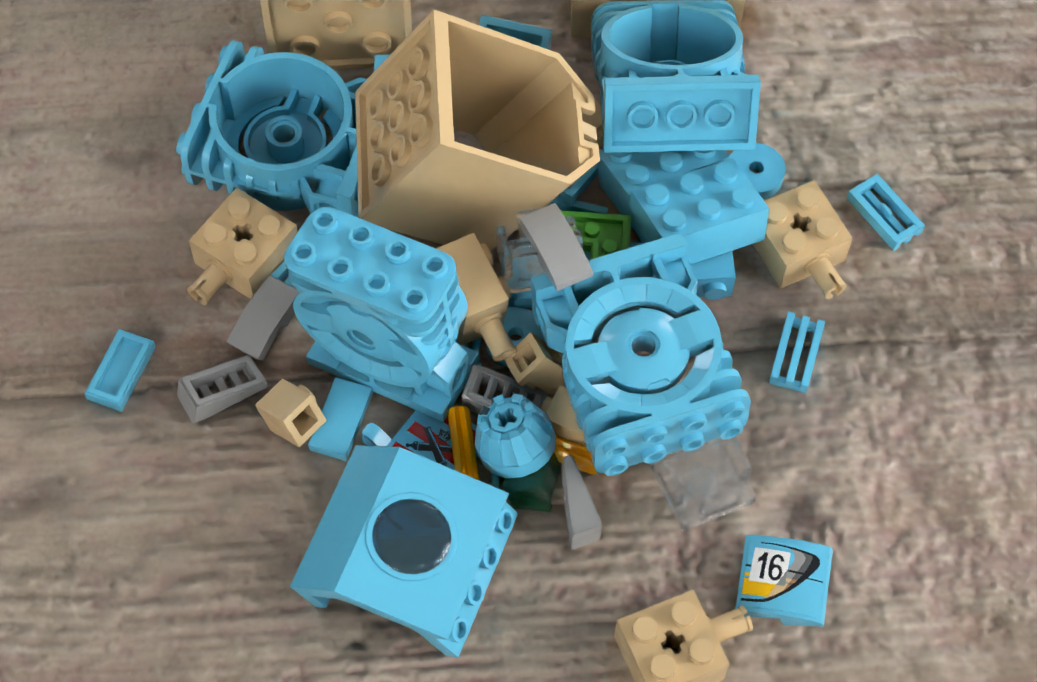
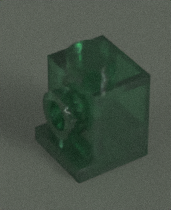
(534, 490)

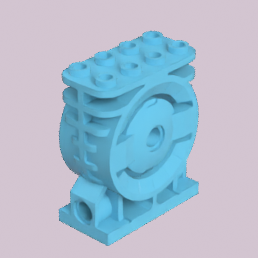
(673, 77)
(249, 96)
(380, 310)
(626, 400)

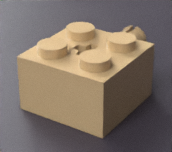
(804, 239)
(239, 246)
(485, 296)
(683, 626)

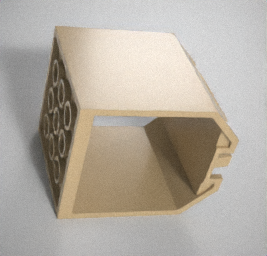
(482, 82)

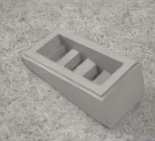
(495, 381)
(210, 403)
(581, 515)

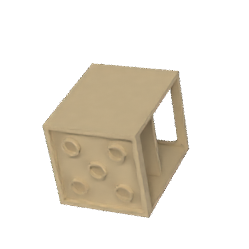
(337, 31)

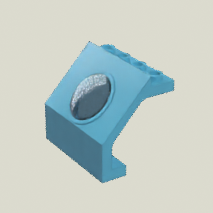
(408, 544)

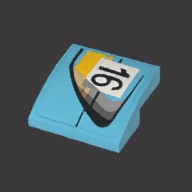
(785, 580)

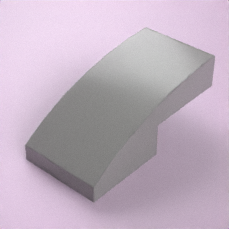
(556, 246)
(263, 317)

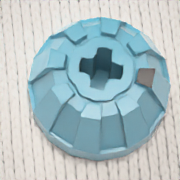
(514, 437)

